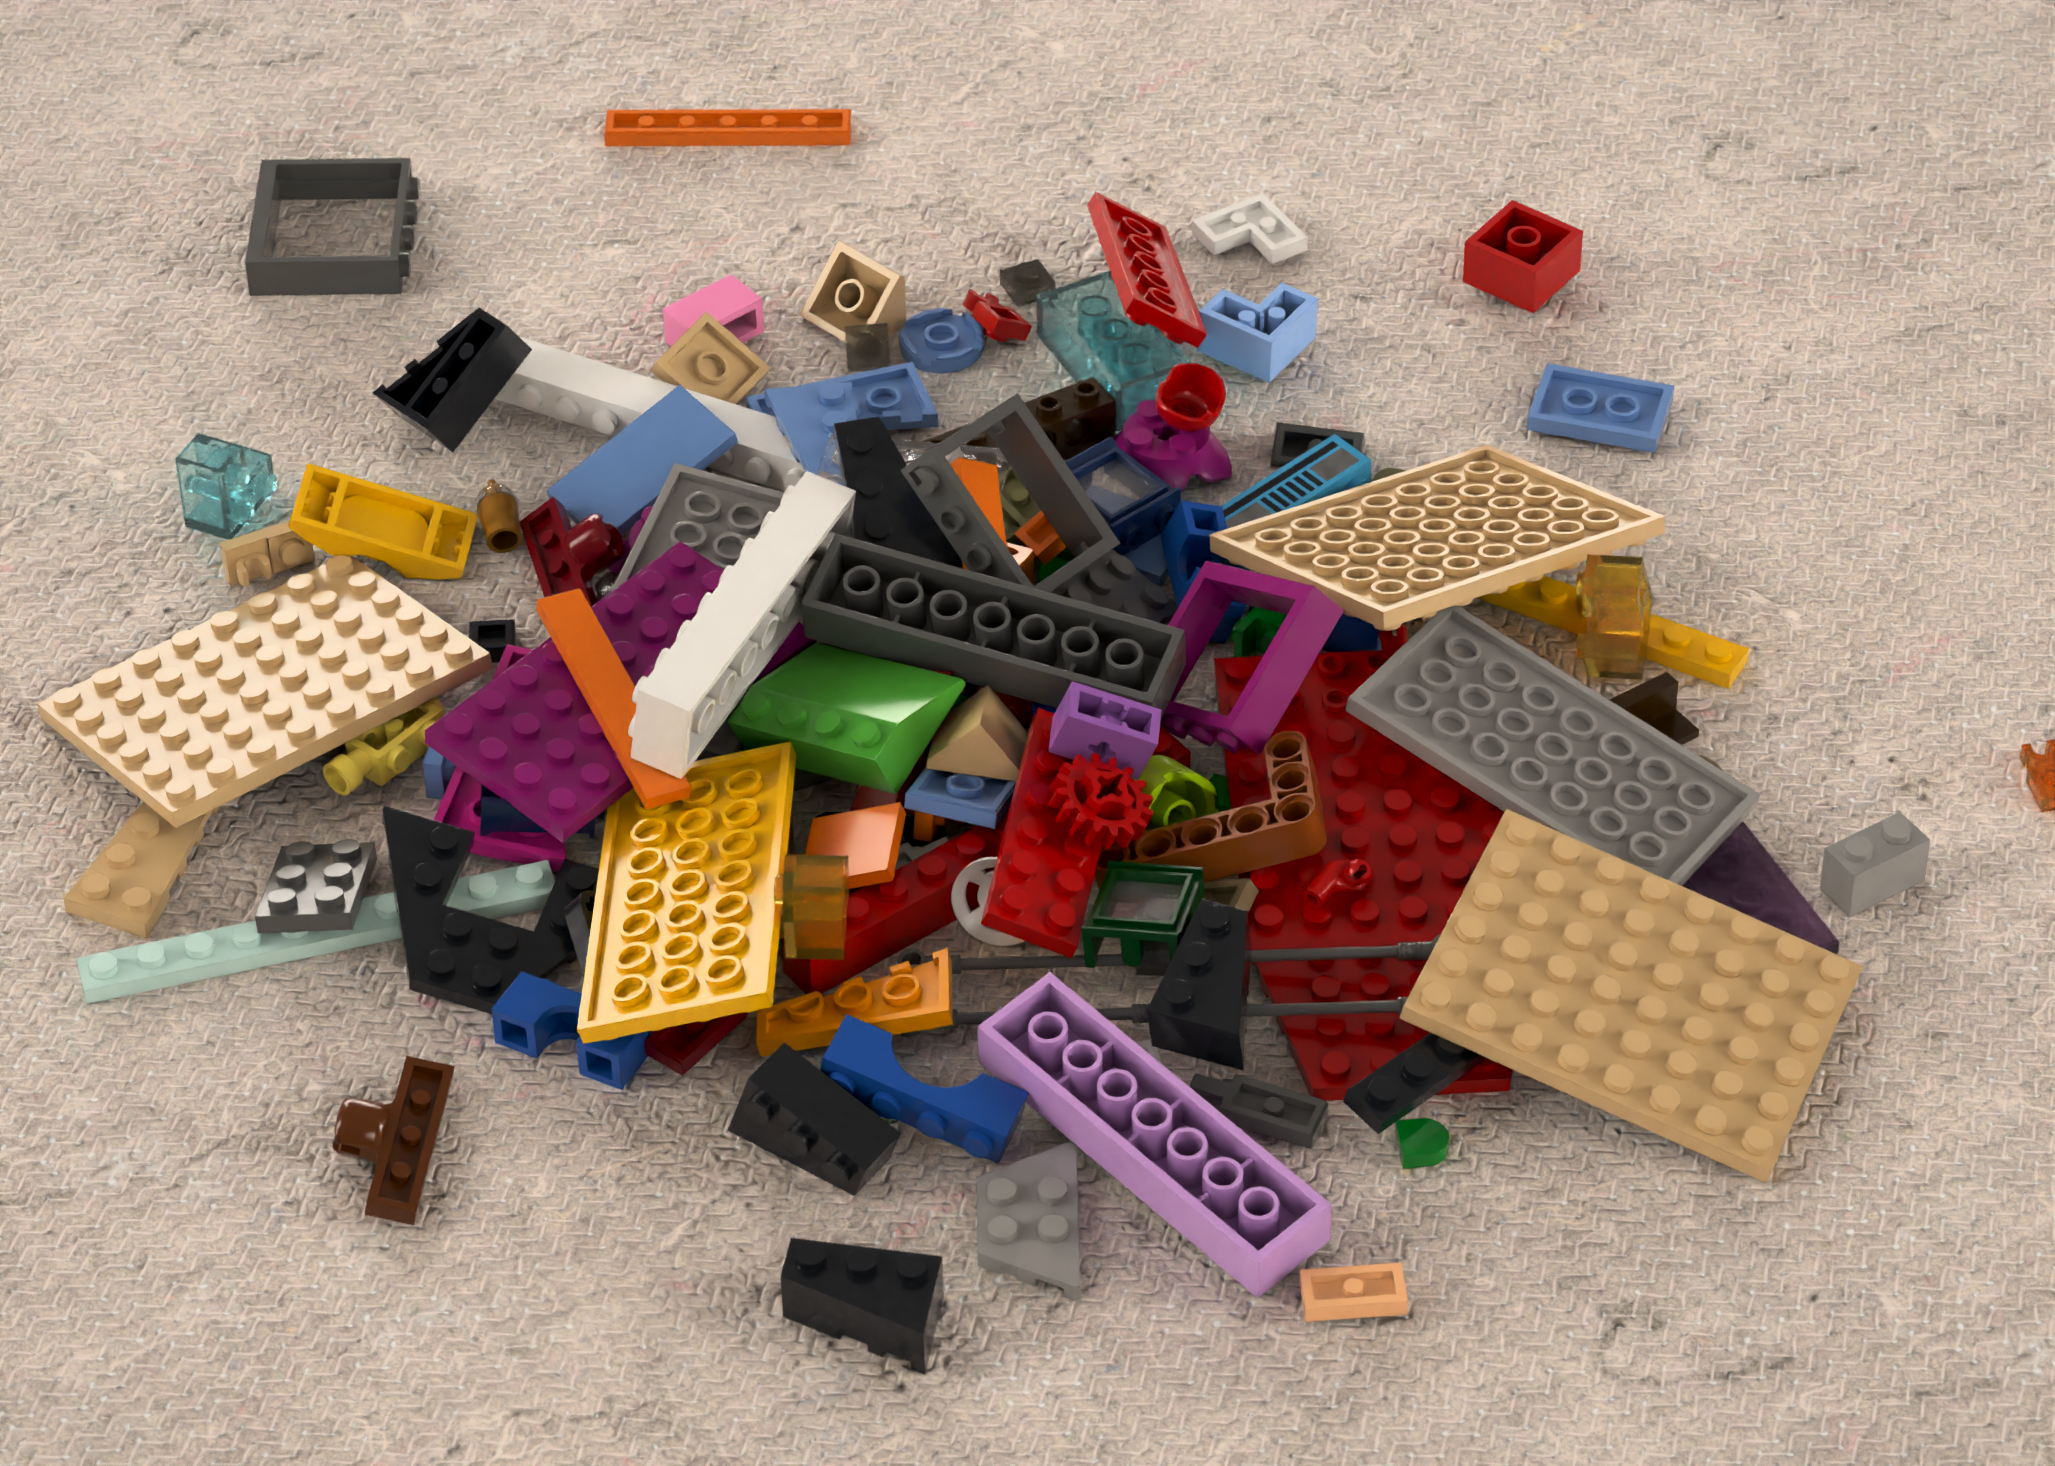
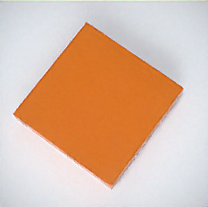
(866, 836)

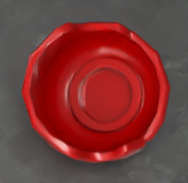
(1190, 397)

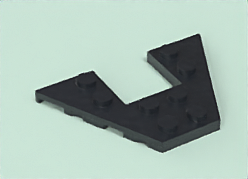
(456, 951)

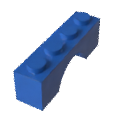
(971, 1116)

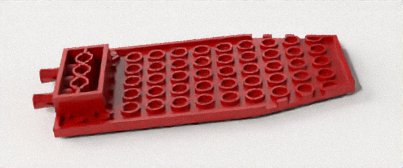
(1377, 806)

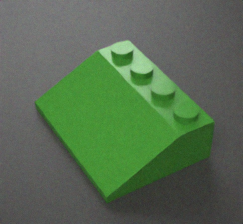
(847, 714)

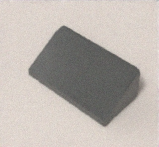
(1295, 440)

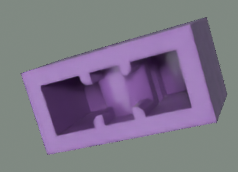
(1105, 725)

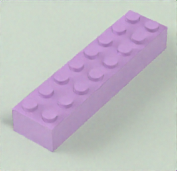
(1155, 1134)

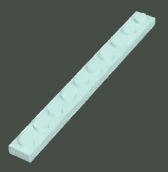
(242, 948)

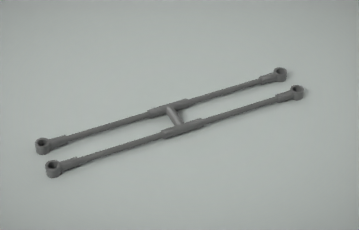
(1160, 959)

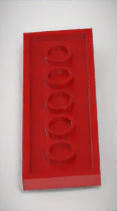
(1146, 271)
(1040, 869)

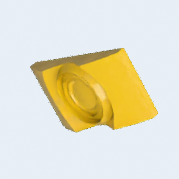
(382, 524)

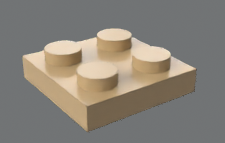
(711, 362)

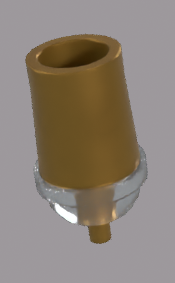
(499, 517)

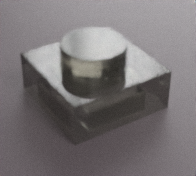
(1026, 281)
(867, 347)

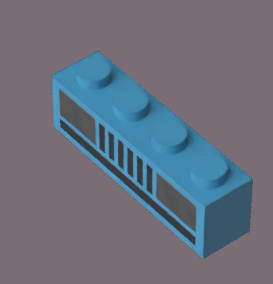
(1311, 476)

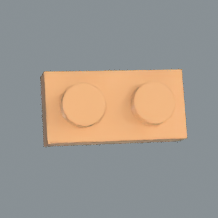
(1353, 1292)

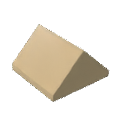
(855, 292)
(979, 739)

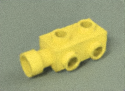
(383, 750)

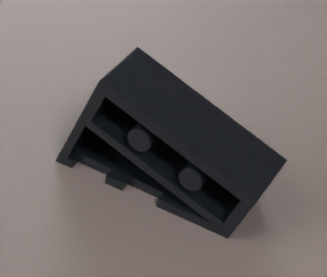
(865, 1294)

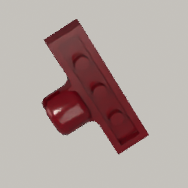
(566, 555)

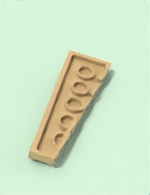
(135, 872)

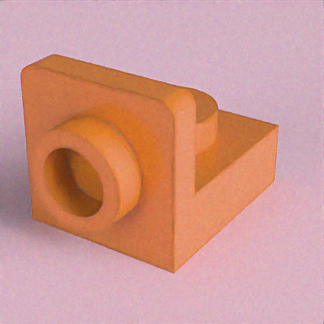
(1041, 538)

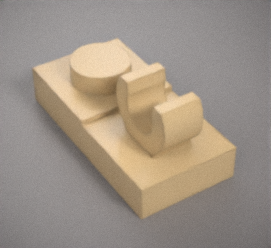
(264, 553)

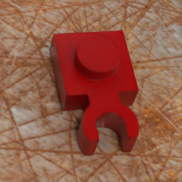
(998, 320)

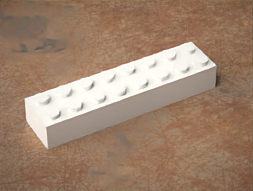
(736, 627)

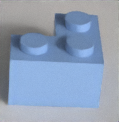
(1262, 335)

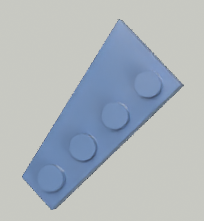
(887, 392)
(809, 416)

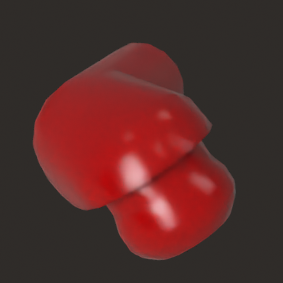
(1336, 878)

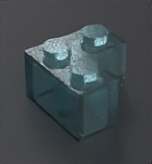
(222, 484)

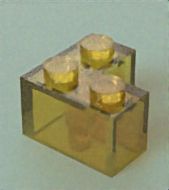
(1617, 614)
(814, 905)

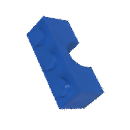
(1186, 550)
(542, 1012)

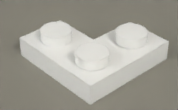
(1254, 222)

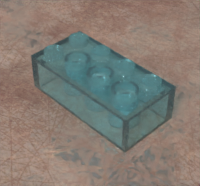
(1095, 339)

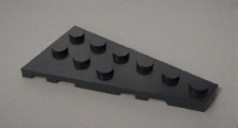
(885, 504)

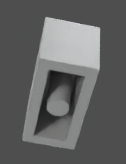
(1874, 864)

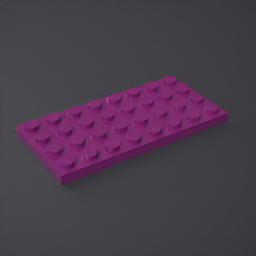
(531, 727)

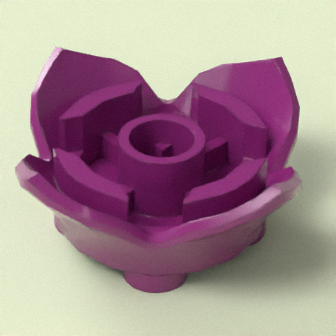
(1170, 451)

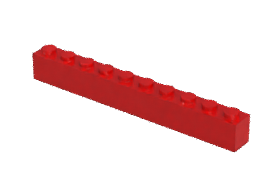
(916, 902)

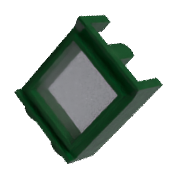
(1140, 905)

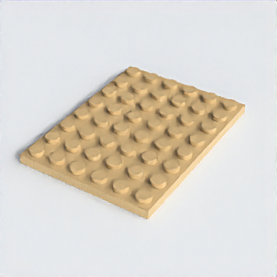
(1438, 535)
(263, 688)
(1633, 994)

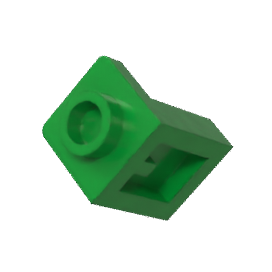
(1255, 631)

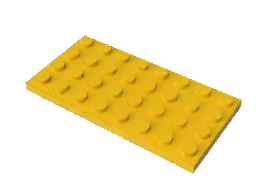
(689, 899)

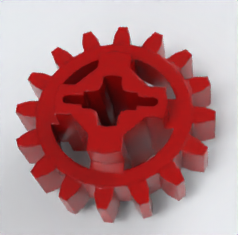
(1101, 801)

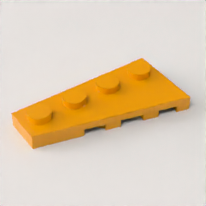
(896, 1003)

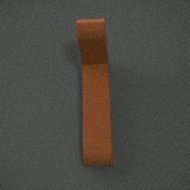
(1247, 836)

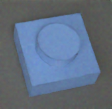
(436, 773)

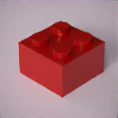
(1522, 256)

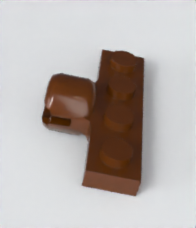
(397, 1137)

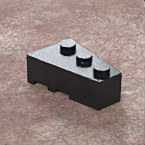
(458, 379)
(1206, 988)
(812, 1122)

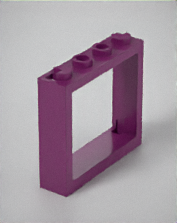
(1279, 673)

